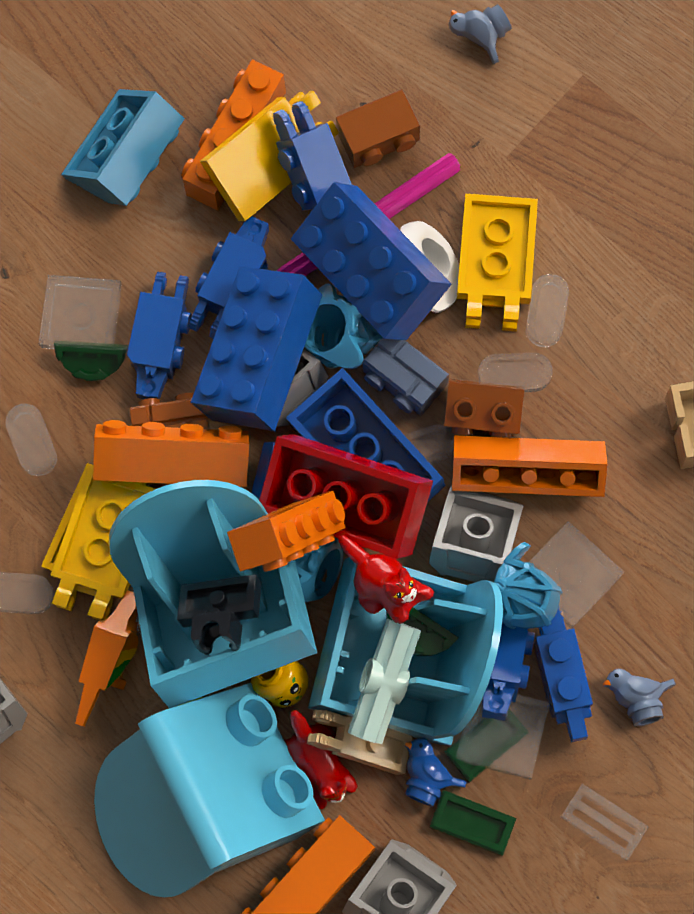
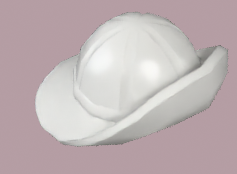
(439, 253)

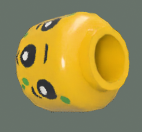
(282, 685)

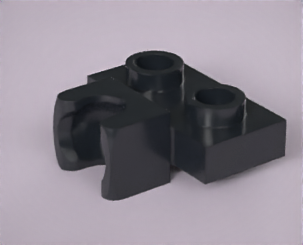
(216, 609)

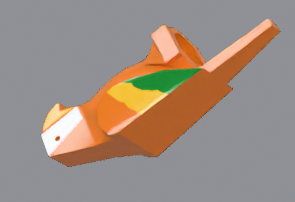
(108, 654)

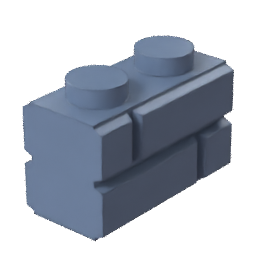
(405, 374)

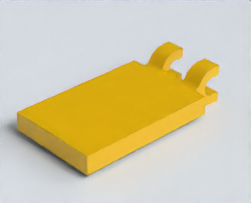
(248, 163)
(497, 256)
(84, 554)

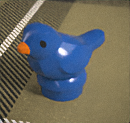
(427, 773)

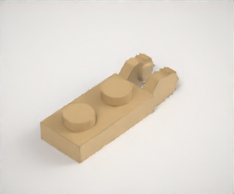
(388, 756)

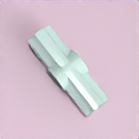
(384, 681)

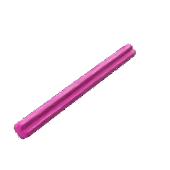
(394, 202)

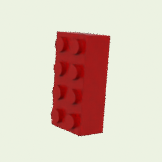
(378, 501)

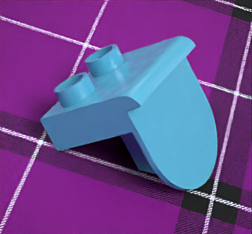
(181, 539)
(441, 687)
(201, 792)

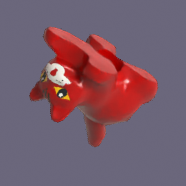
(384, 582)
(325, 770)

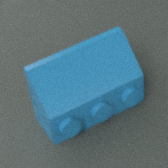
(124, 146)

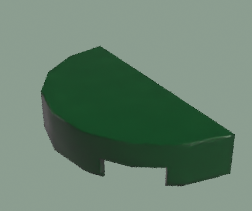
(90, 360)
(433, 637)

